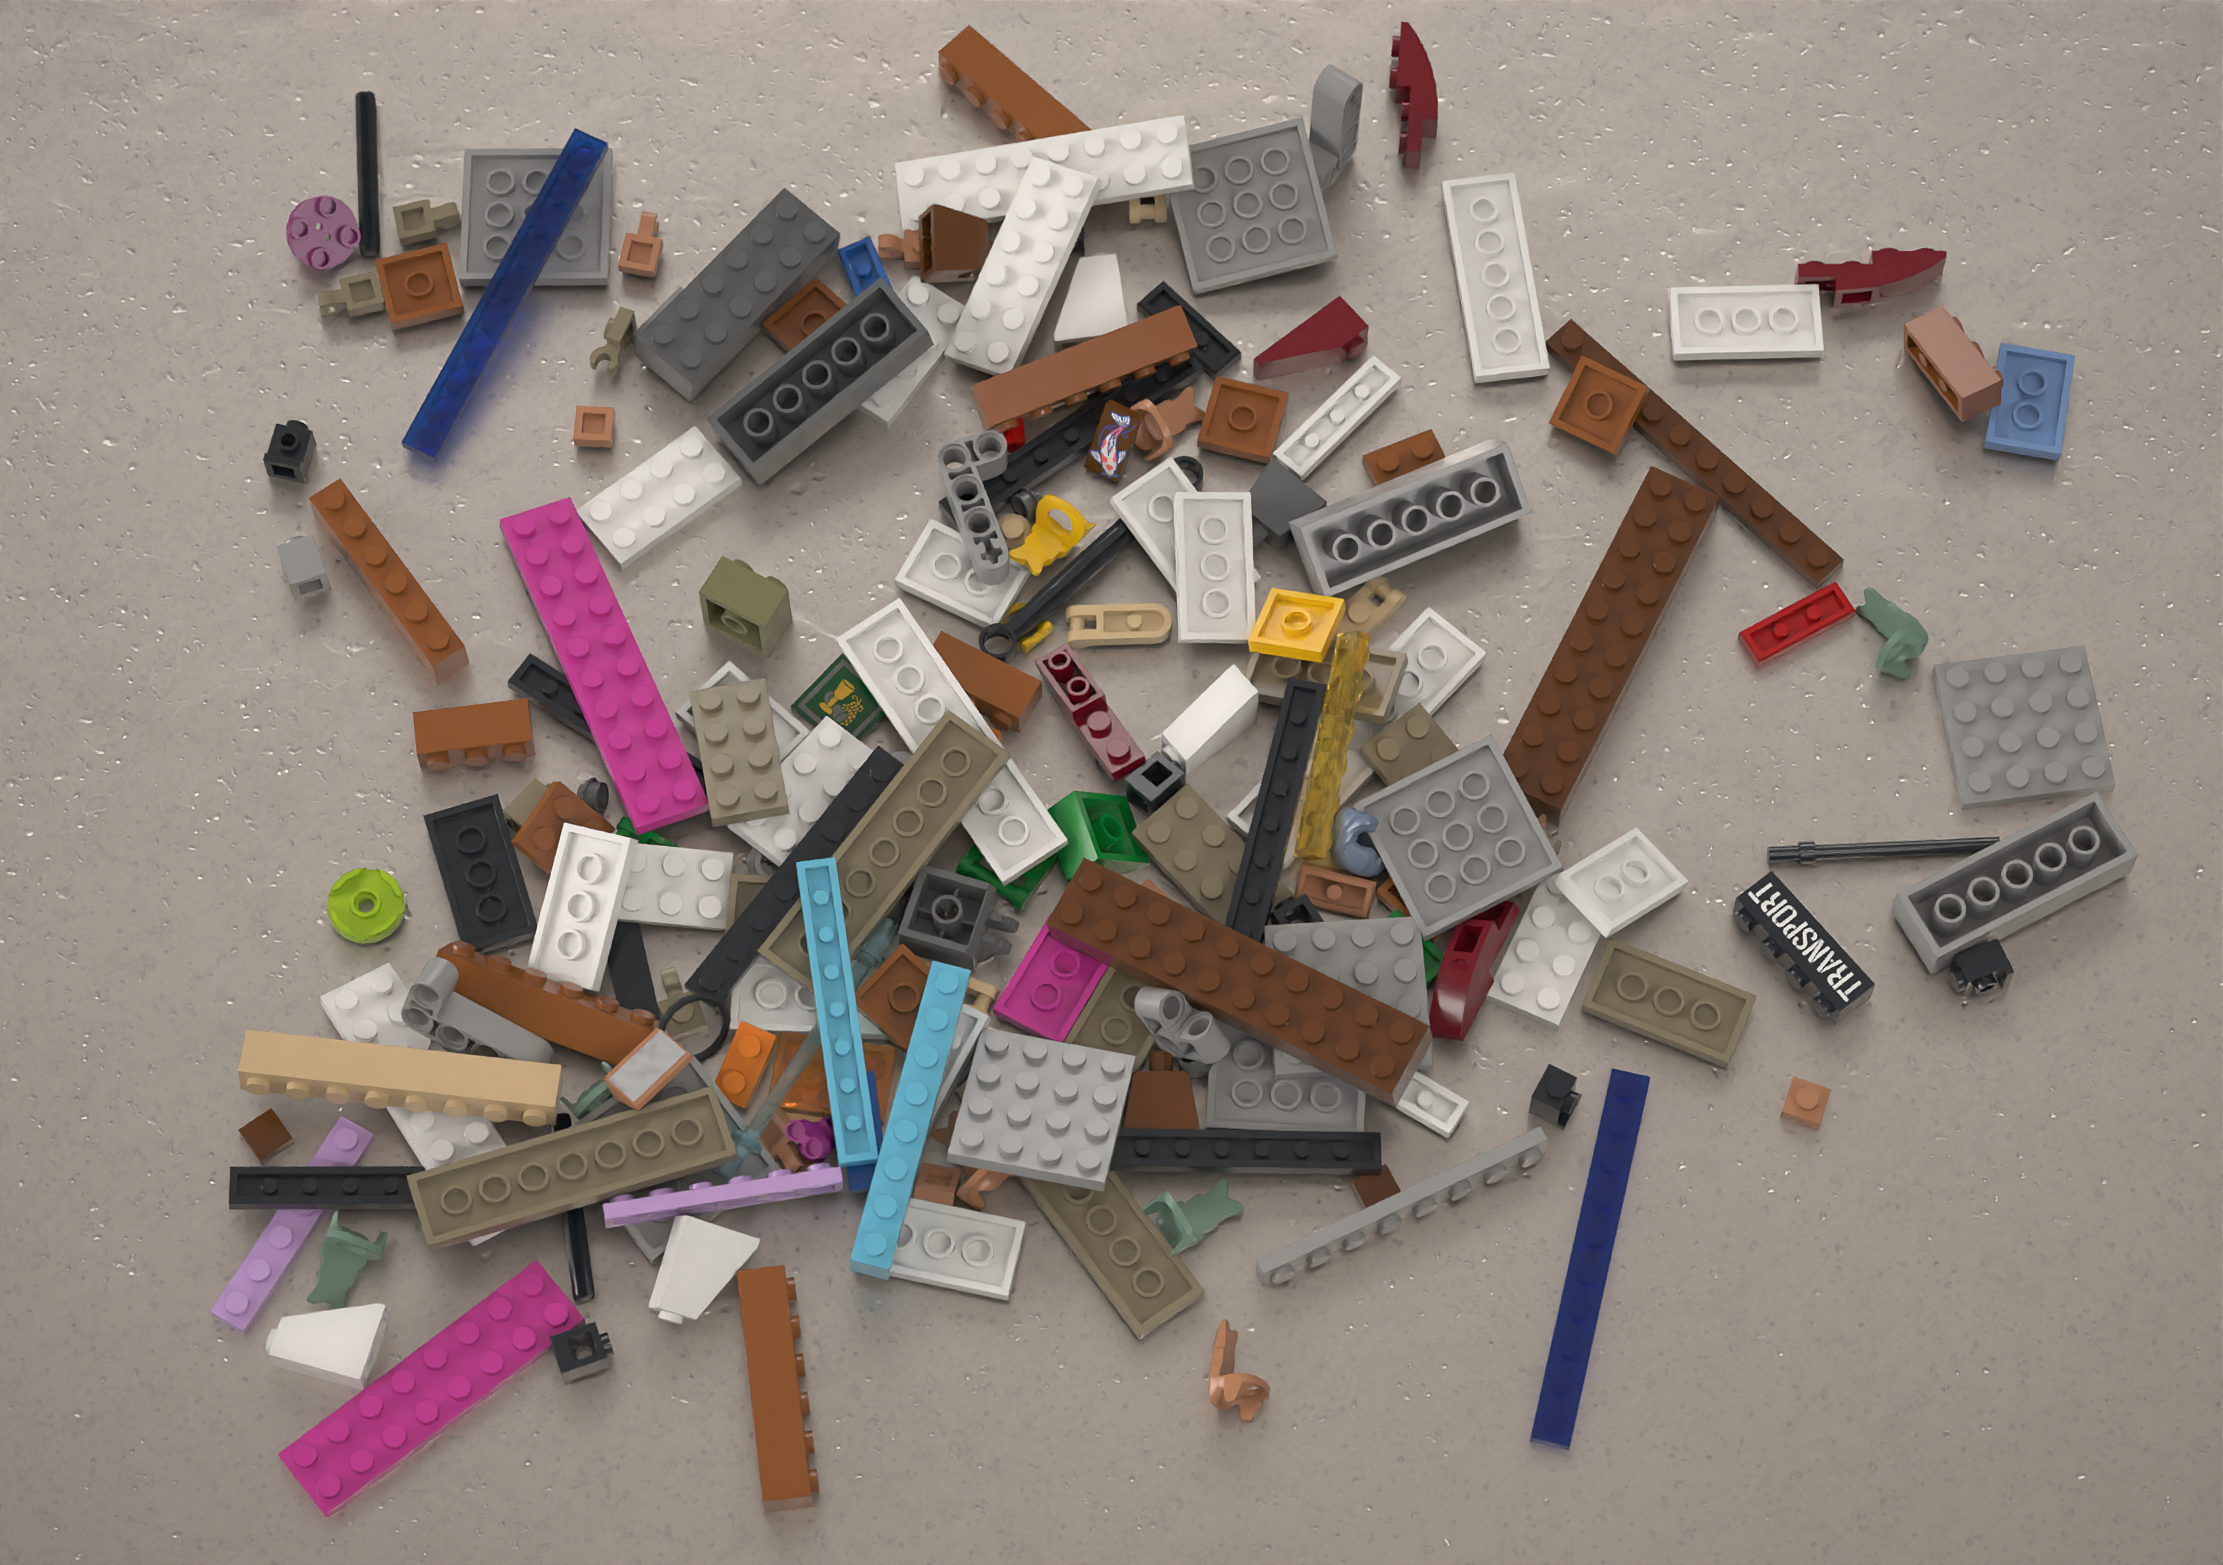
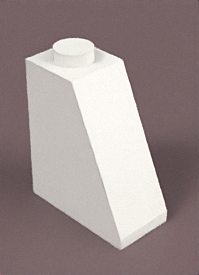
(1092, 302)
(1212, 721)
(697, 1267)
(331, 1343)

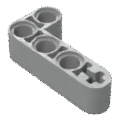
(1334, 122)
(979, 510)
(462, 1024)

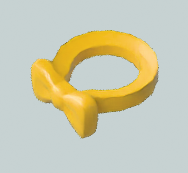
(1027, 644)

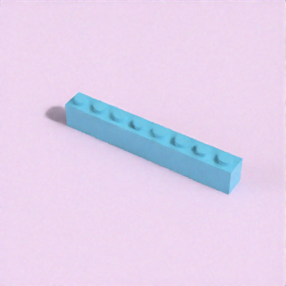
(909, 1120)

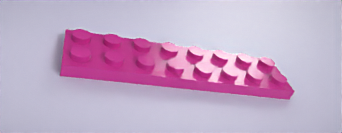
(430, 1389)

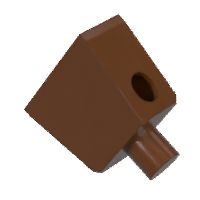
(952, 245)
(1161, 1097)

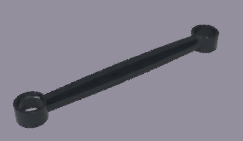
(1071, 578)

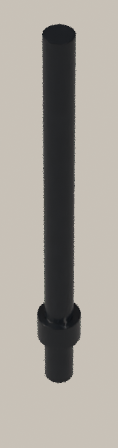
(1808, 852)

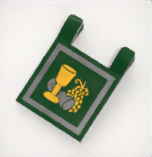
(842, 698)

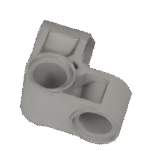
(1179, 1027)

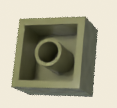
(746, 605)

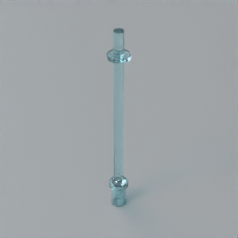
(868, 957)

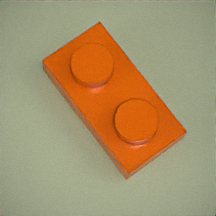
(745, 1063)

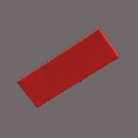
(1796, 624)

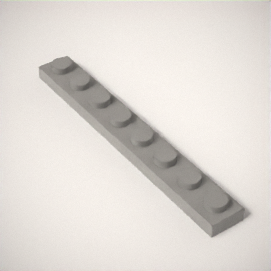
(1388, 1213)

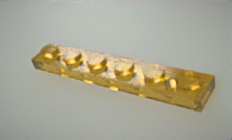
(1331, 746)

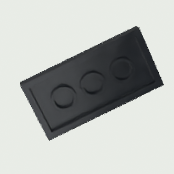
(481, 874)

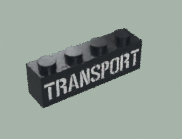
(1802, 948)

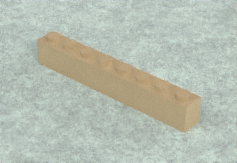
(400, 1077)

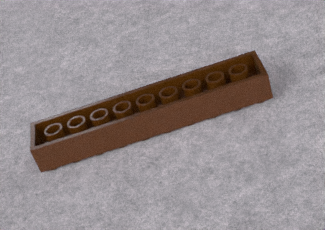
(1608, 640)
(1240, 982)

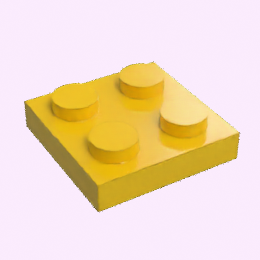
(1296, 625)

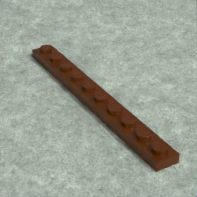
(1710, 467)

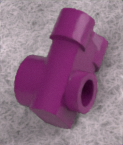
(814, 1138)

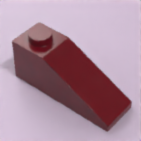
(1316, 343)

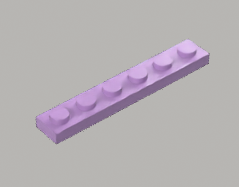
(707, 1198)
(285, 1235)

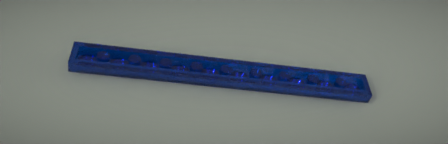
(505, 295)
(1590, 1260)

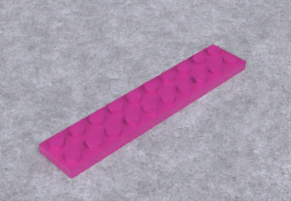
(604, 666)

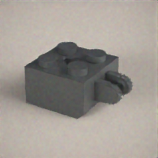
(961, 938)

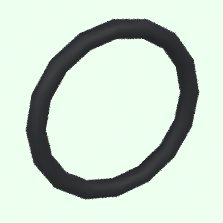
(701, 997)

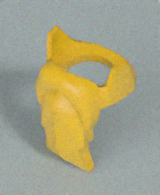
(1048, 538)

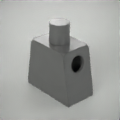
(1275, 501)

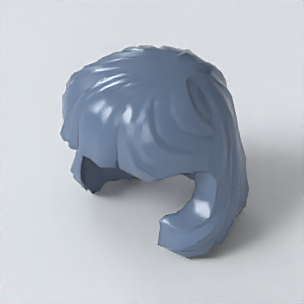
(1352, 845)

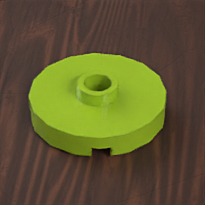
(362, 888)

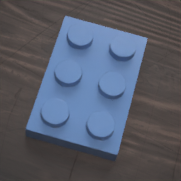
(2032, 402)

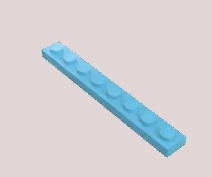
(837, 1012)

